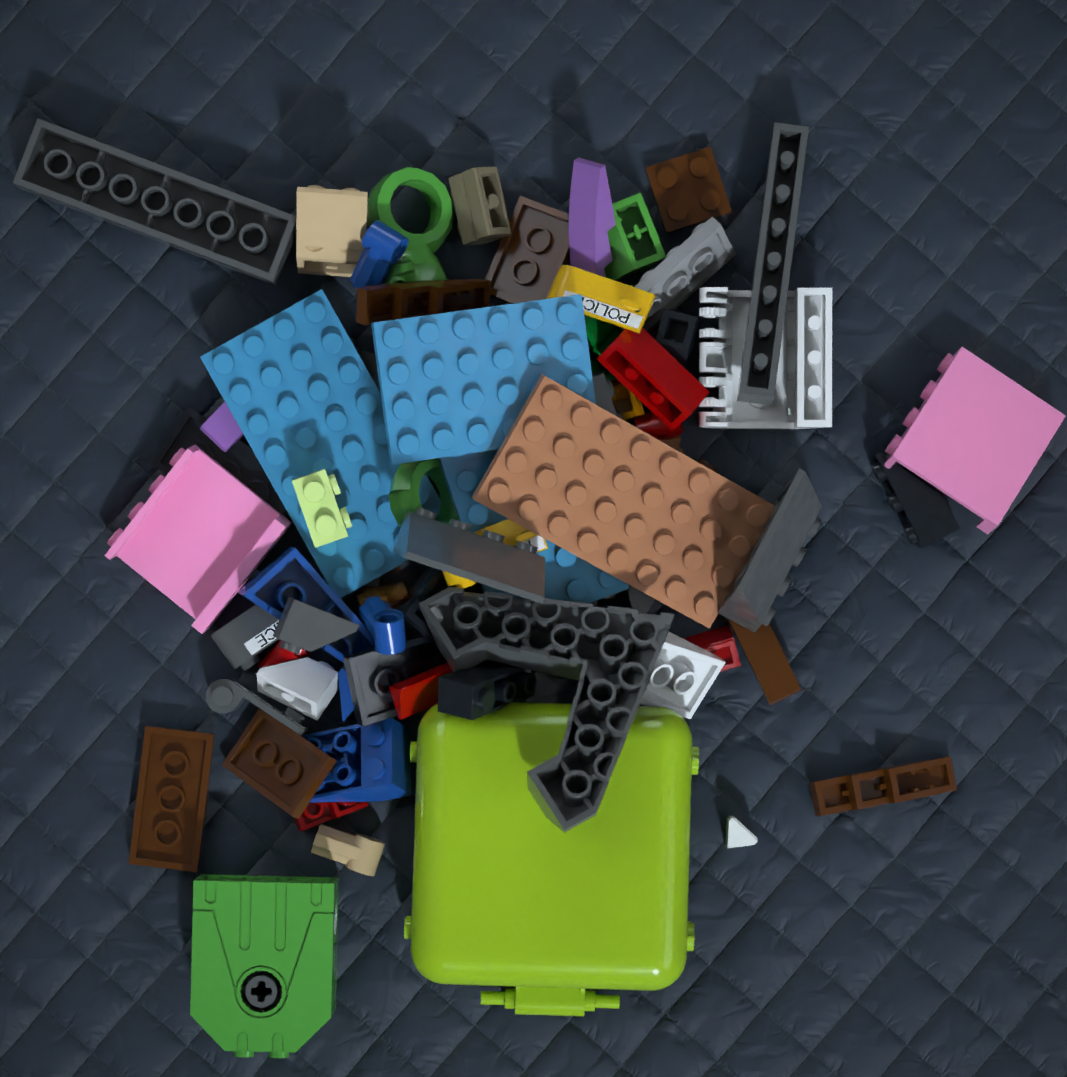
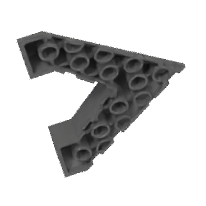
(600, 647)

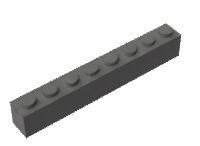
(772, 264)

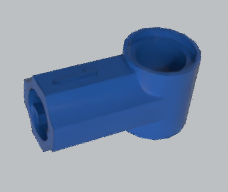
(381, 250)
(384, 625)

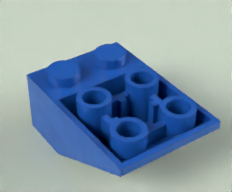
(369, 764)

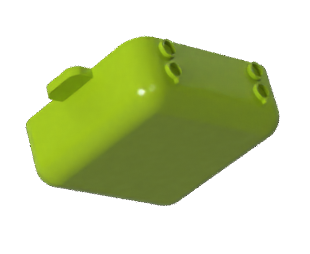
(538, 907)

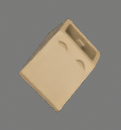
(330, 230)

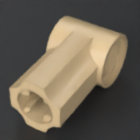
(355, 851)

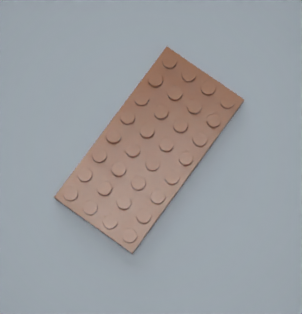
(623, 501)

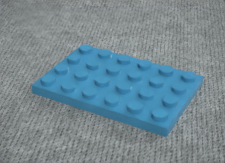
(465, 374)

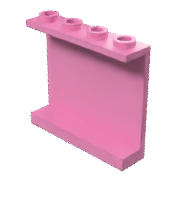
(975, 436)
(198, 535)

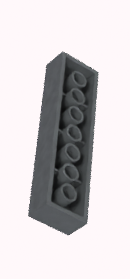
(156, 202)

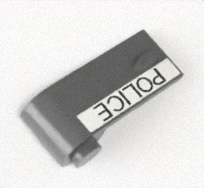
(246, 637)
(228, 695)

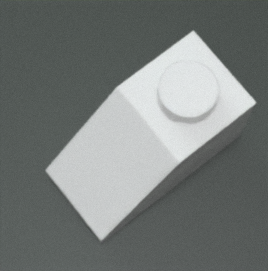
(300, 685)

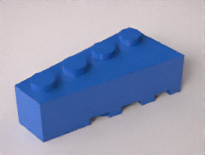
(295, 578)

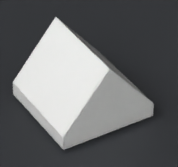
(737, 834)

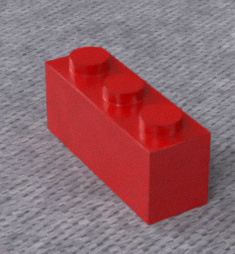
(653, 376)

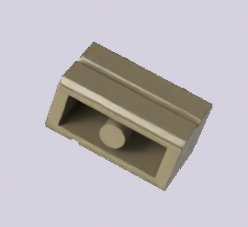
(479, 206)

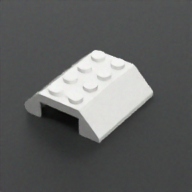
(804, 364)

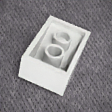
(681, 676)

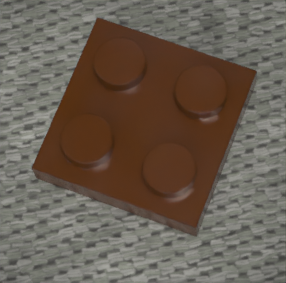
(688, 190)

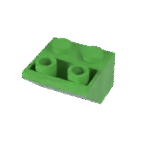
(632, 239)

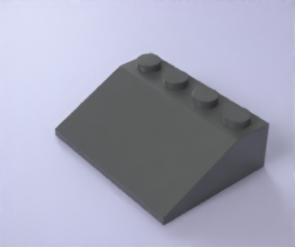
(774, 554)
(472, 555)

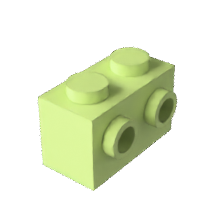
(320, 509)

